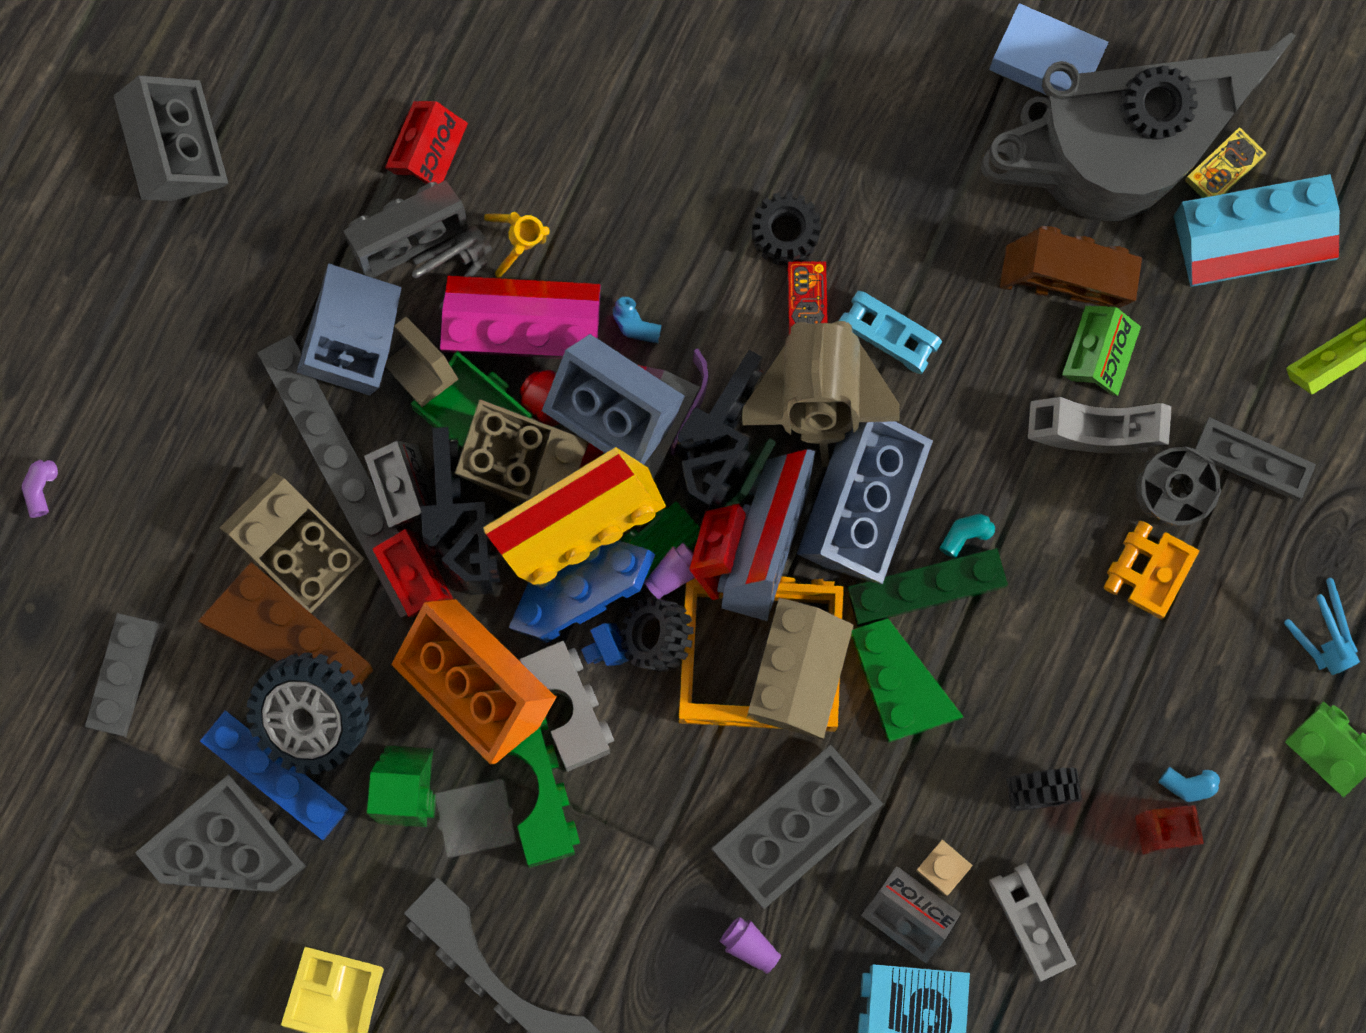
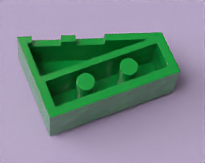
(402, 787)

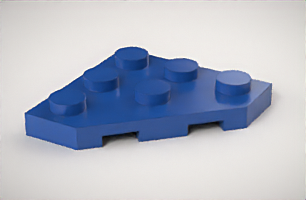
(581, 590)

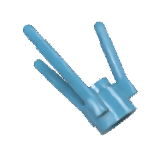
(1341, 651)

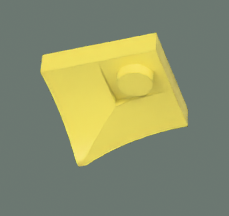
(332, 994)

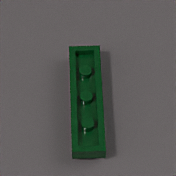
(927, 587)

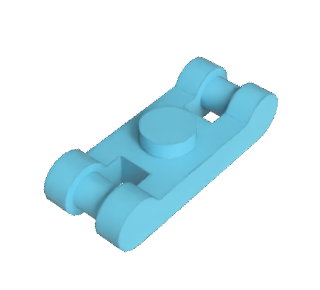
(891, 331)

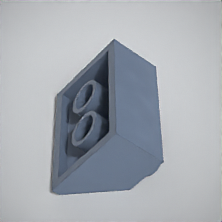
(611, 400)

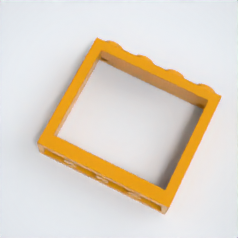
(730, 715)

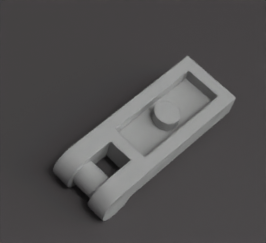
(1033, 923)

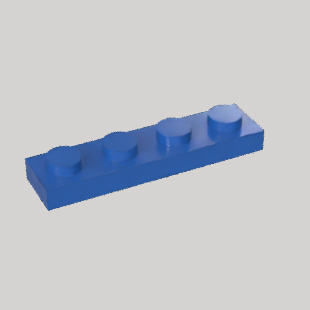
(287, 788)

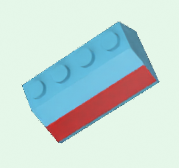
(1259, 230)

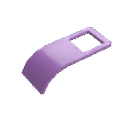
(701, 364)

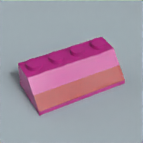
(517, 316)

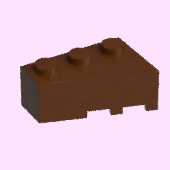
(1073, 267)

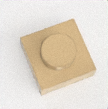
(944, 868)

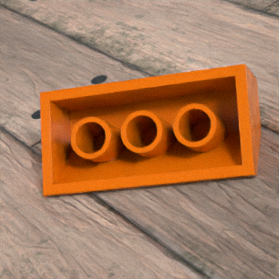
(472, 679)

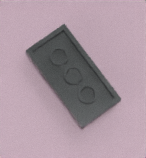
(797, 827)

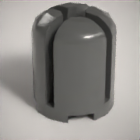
(1155, 494)

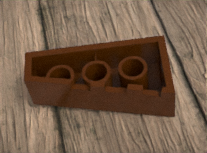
(274, 625)

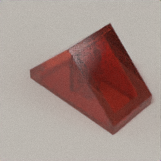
(1168, 829)

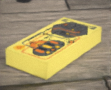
(1226, 165)

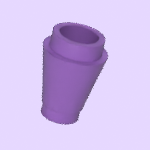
(671, 571)
(749, 945)

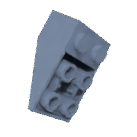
(350, 330)

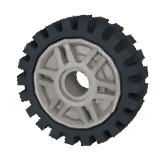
(326, 694)

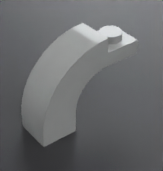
(1098, 429)

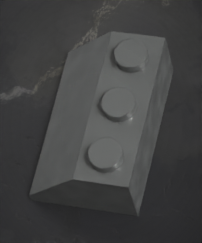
(170, 138)
(406, 228)

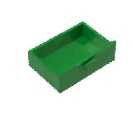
(458, 402)

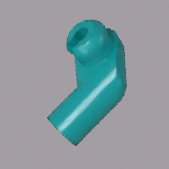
(966, 528)

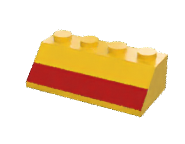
(576, 516)

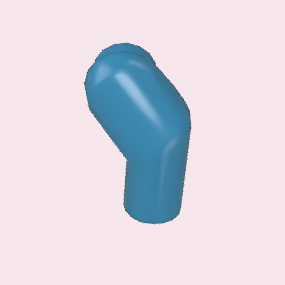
(631, 323)
(1191, 788)

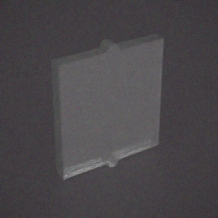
(475, 818)

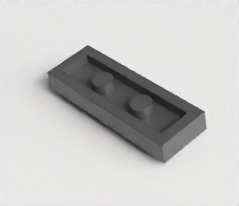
(1255, 459)
(121, 675)

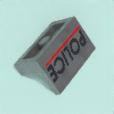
(400, 482)
(911, 914)

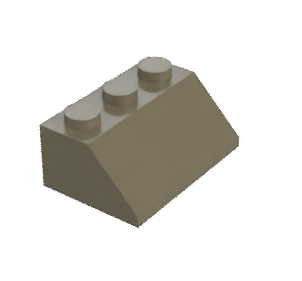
(800, 669)

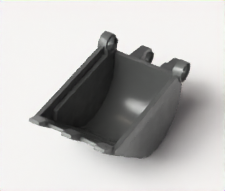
(1094, 158)

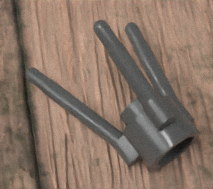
(466, 246)

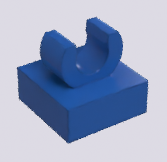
(606, 646)

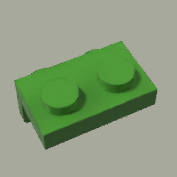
(1331, 748)

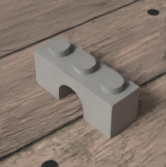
(583, 736)

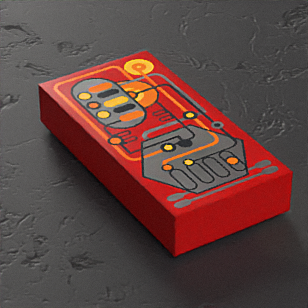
(807, 292)

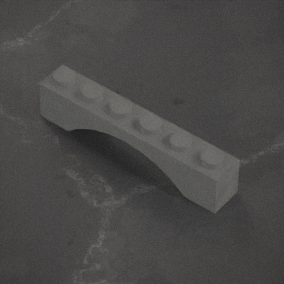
(448, 923)

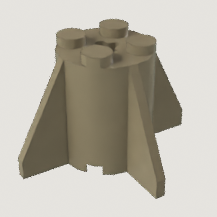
(821, 387)

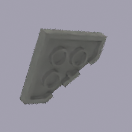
(221, 845)

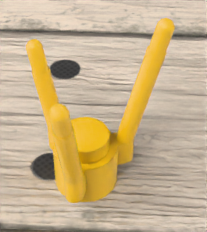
(523, 235)

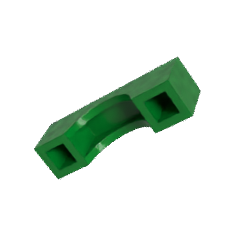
(545, 831)

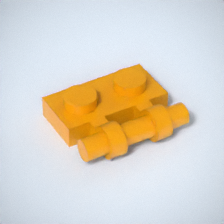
(1162, 575)

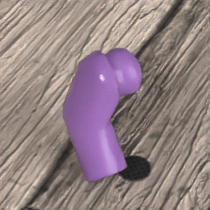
(33, 486)

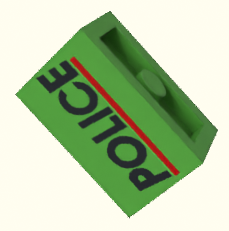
(1102, 348)

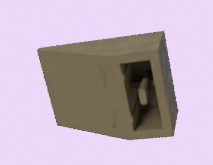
(516, 454)
(292, 542)

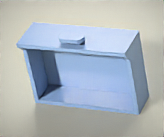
(1037, 42)

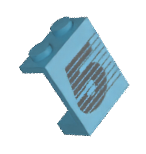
(914, 1000)

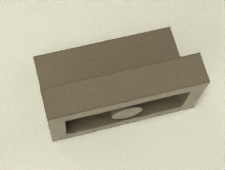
(419, 365)

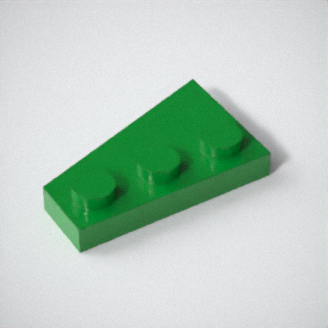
(900, 684)

